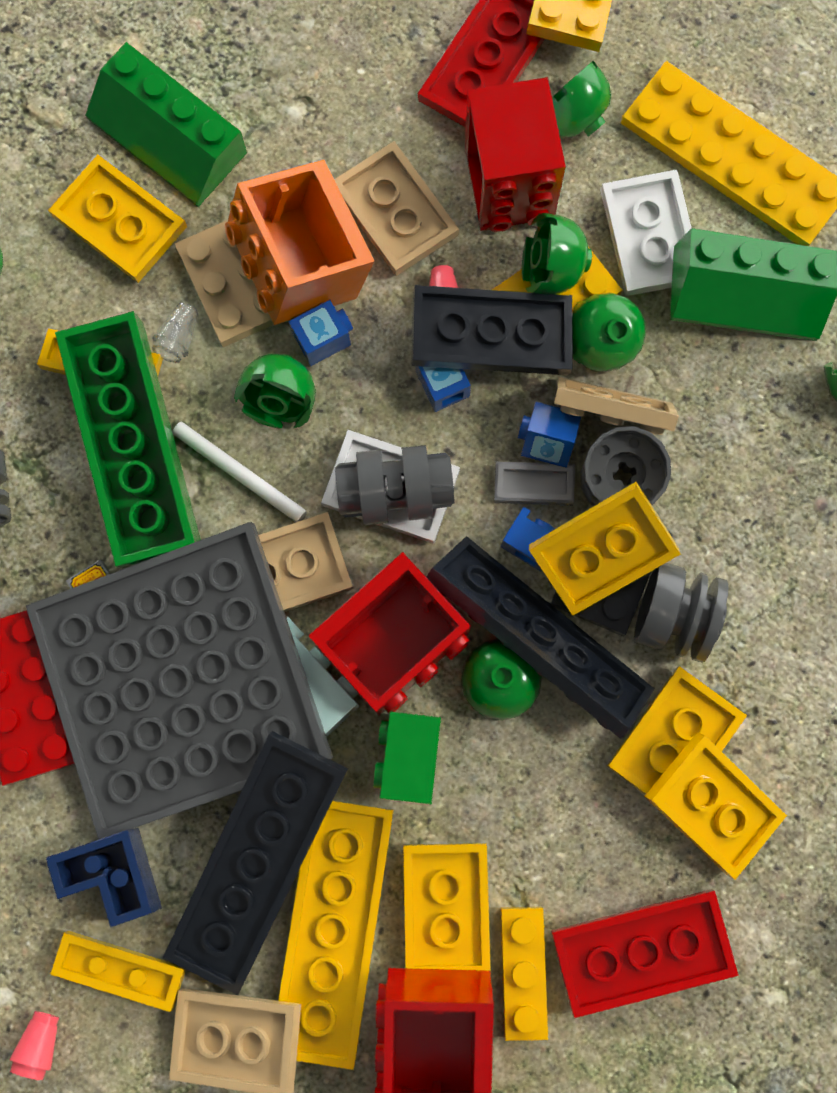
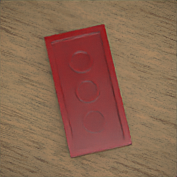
(484, 53)
(29, 718)
(644, 953)

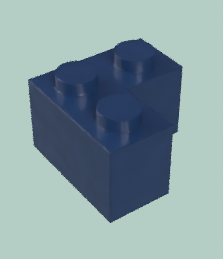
(119, 869)

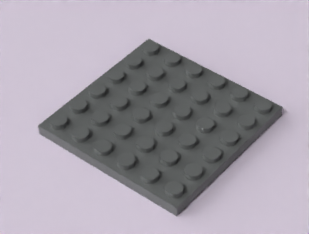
(174, 678)

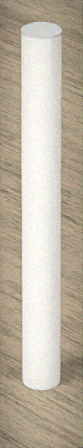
(239, 472)

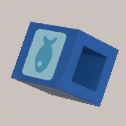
(321, 332)
(443, 385)
(549, 434)

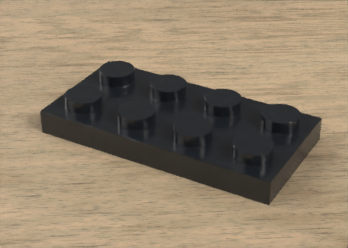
(491, 330)

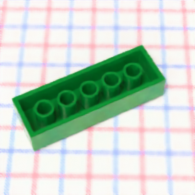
(127, 438)

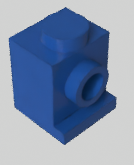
(524, 533)

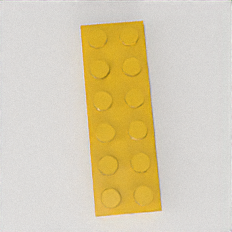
(734, 154)
(336, 931)

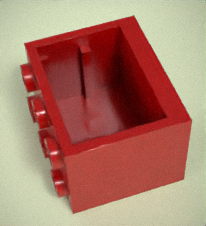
(513, 153)
(392, 635)
(434, 1031)

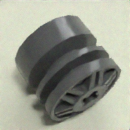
(634, 452)
(687, 613)

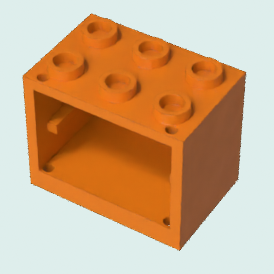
(297, 241)

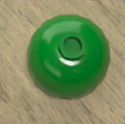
(582, 102)
(555, 255)
(606, 332)
(276, 391)
(499, 682)

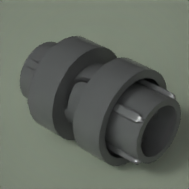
(363, 489)

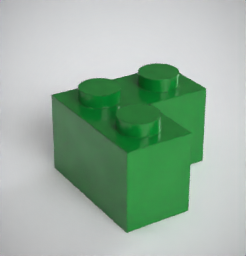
(409, 757)

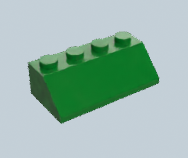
(164, 124)
(752, 284)

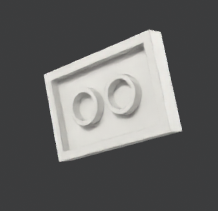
(645, 223)
(398, 519)

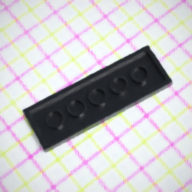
(541, 636)
(255, 862)

